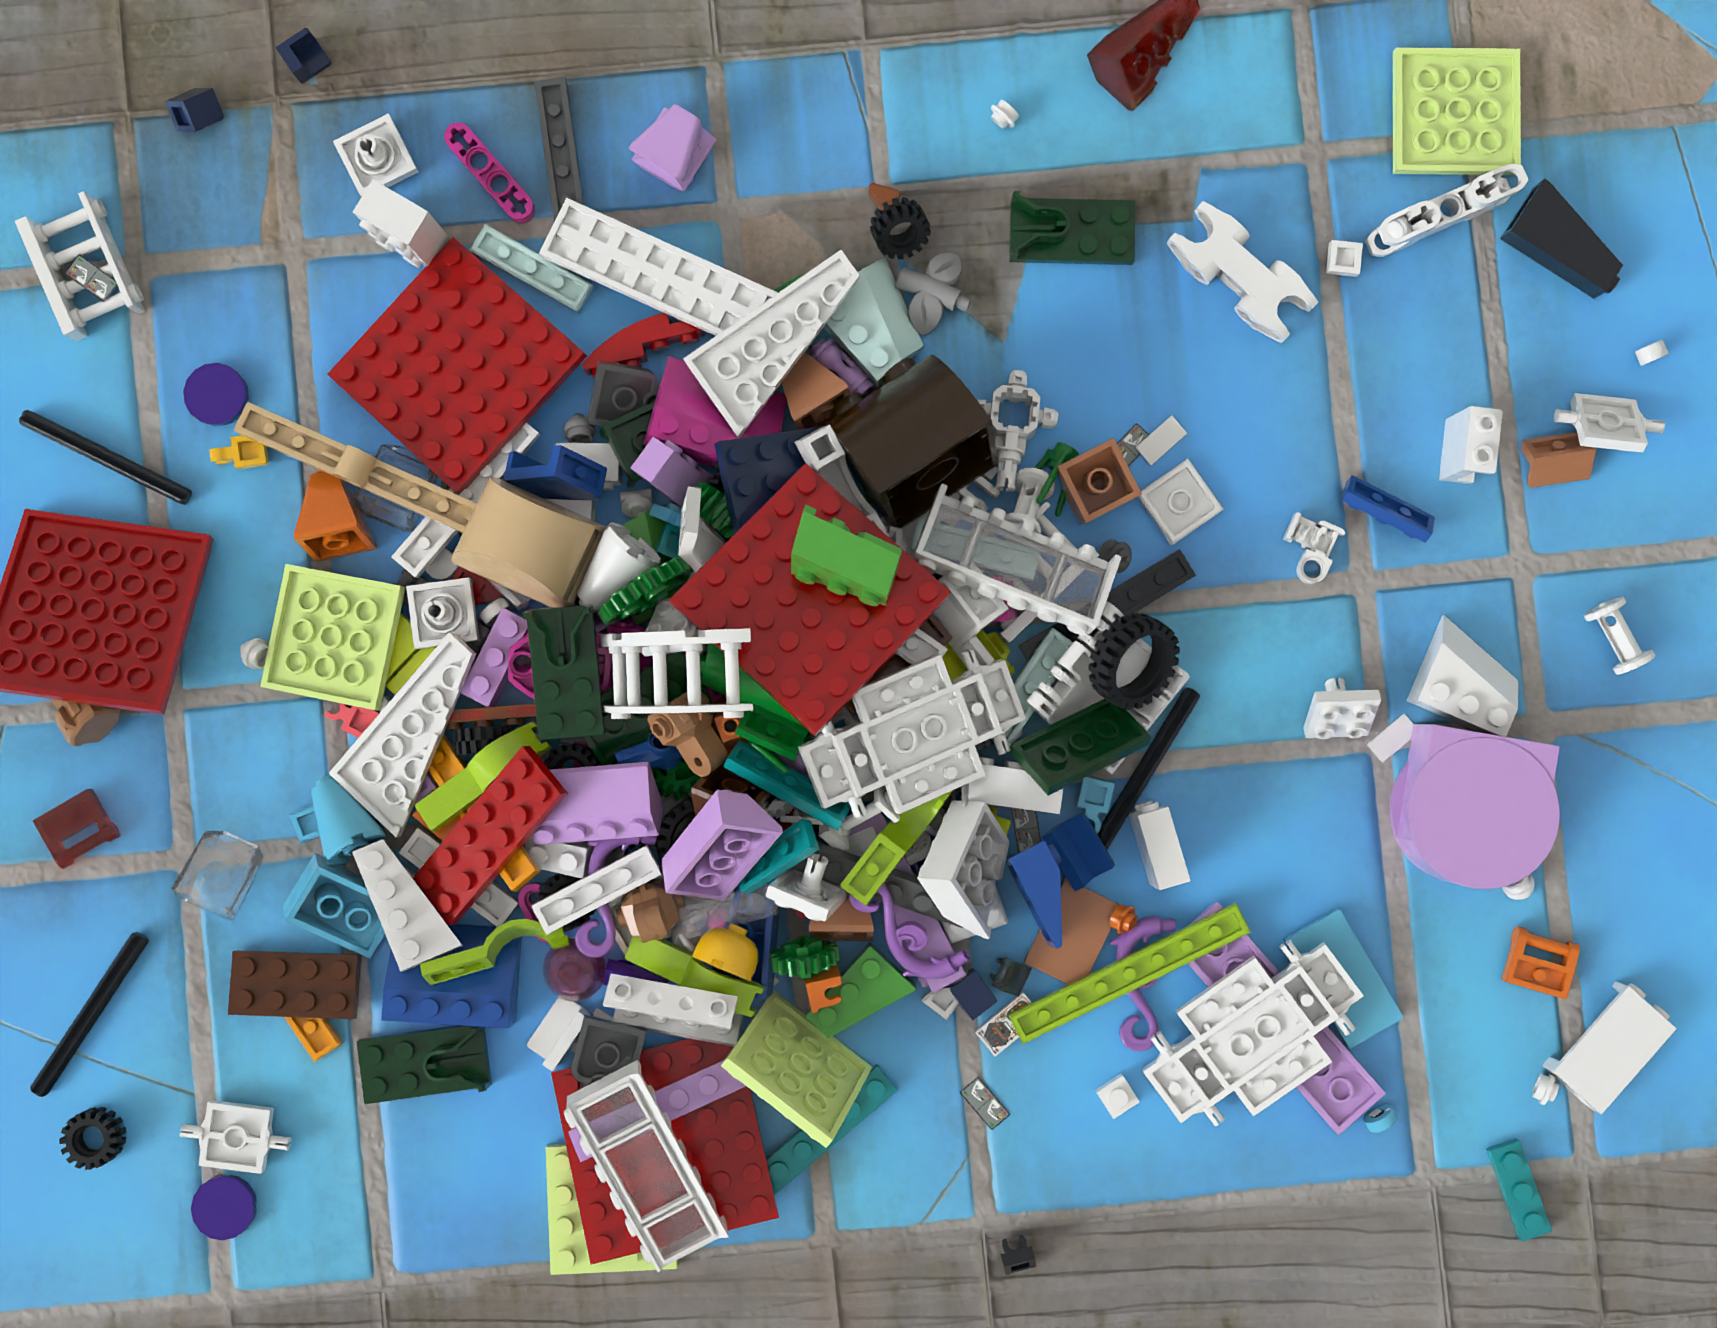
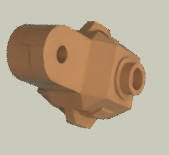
(84, 722)
(691, 736)
(649, 911)

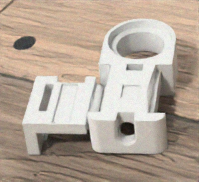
(1318, 540)

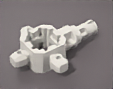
(1012, 440)

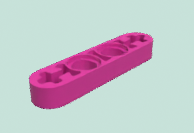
(489, 172)

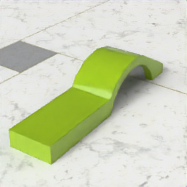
(469, 784)
(889, 849)
(484, 956)
(681, 968)

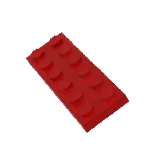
(489, 835)

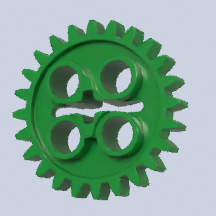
(644, 591)

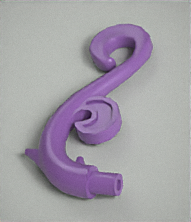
(597, 861)
(918, 935)
(1126, 942)

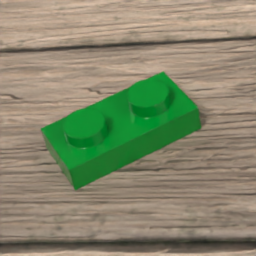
(772, 732)

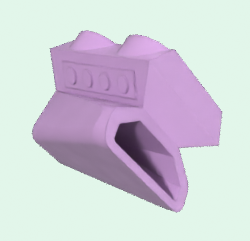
(673, 147)

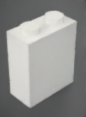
(1158, 845)

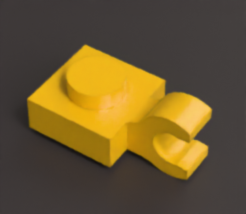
(244, 453)

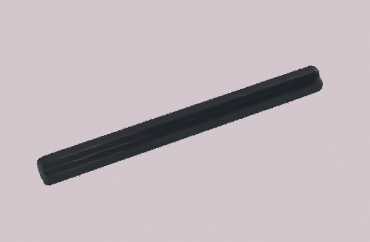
(105, 457)
(1147, 765)
(89, 1014)

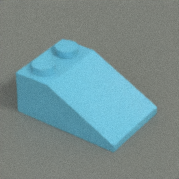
(335, 907)

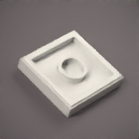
(1179, 502)

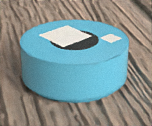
(1380, 1118)

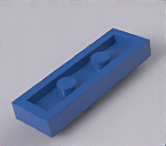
(1388, 509)

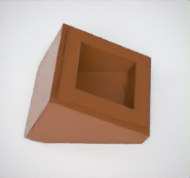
(881, 194)

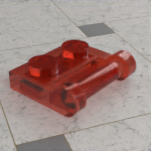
(69, 820)

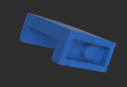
(564, 478)

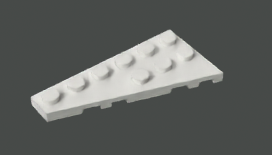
(758, 351)
(398, 747)

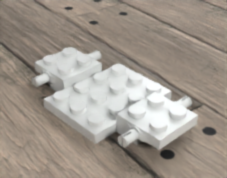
(914, 734)
(1253, 1034)

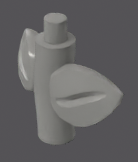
(933, 291)

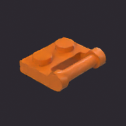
(1539, 973)

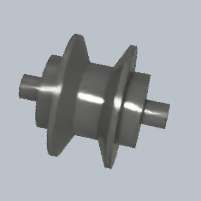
(1112, 548)

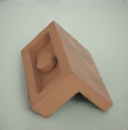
(1557, 459)

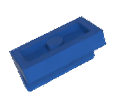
(1080, 850)

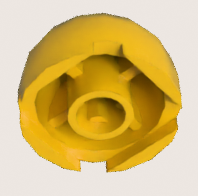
(728, 951)

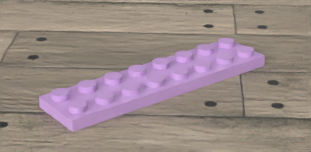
(1337, 1091)

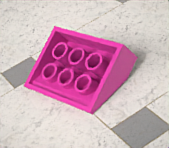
(693, 421)

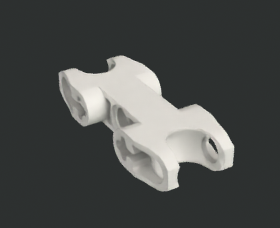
(1464, 204)
(1244, 274)

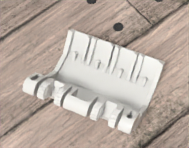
(1074, 688)

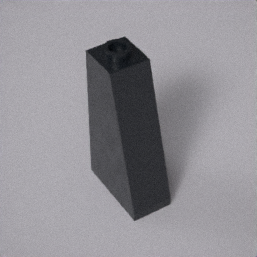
(1562, 242)

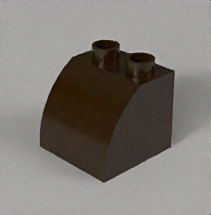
(914, 438)

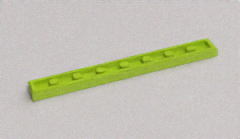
(1129, 973)

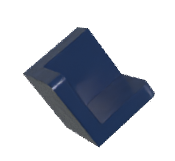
(303, 55)
(194, 109)
(973, 994)

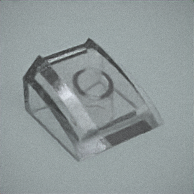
(383, 509)
(219, 873)

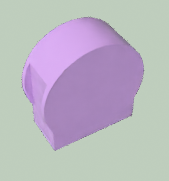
(1475, 806)

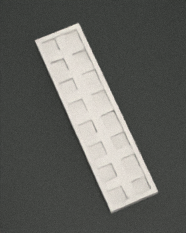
(650, 269)

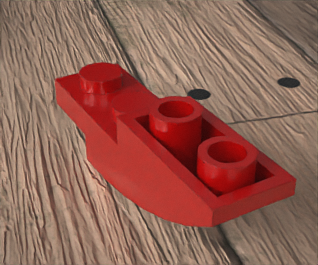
(631, 343)

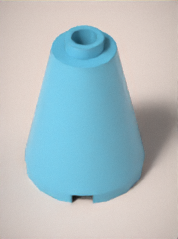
(342, 822)

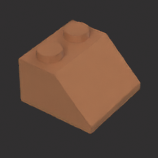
(1097, 481)

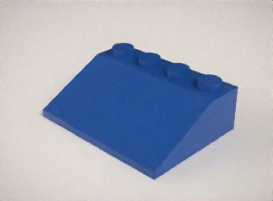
(1040, 886)
(475, 999)

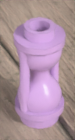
(831, 357)

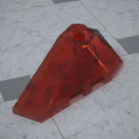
(1135, 52)

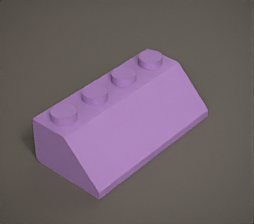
(604, 805)
(719, 846)

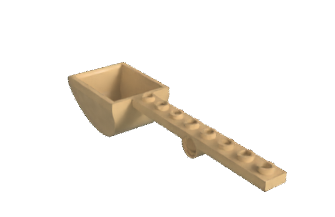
(505, 534)

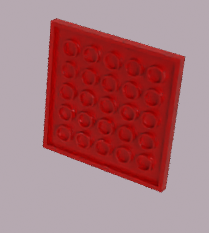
(457, 365)
(97, 609)
(805, 642)
(718, 1140)

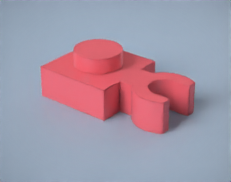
(355, 718)

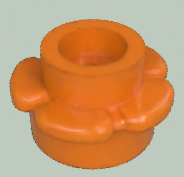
(1123, 919)

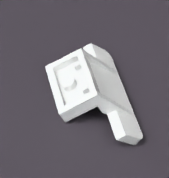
(965, 616)

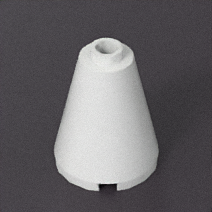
(614, 565)

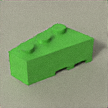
(866, 987)

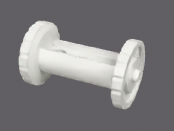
(1028, 484)
(1620, 636)

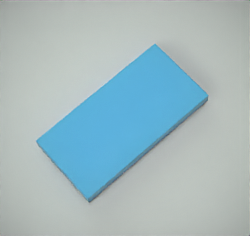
(1376, 1008)

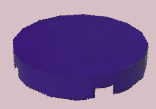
(215, 394)
(224, 1207)

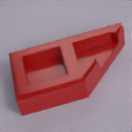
(483, 590)

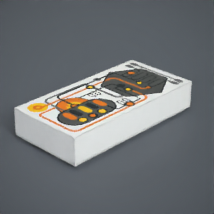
(998, 1030)

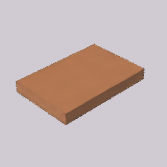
(1084, 931)

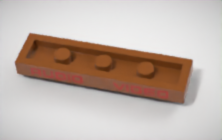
(484, 716)

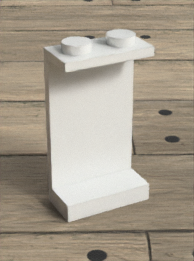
(1613, 1048)

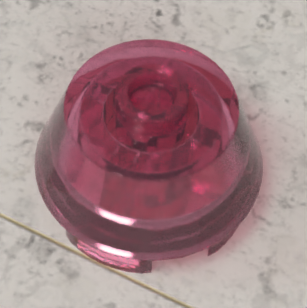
(572, 973)

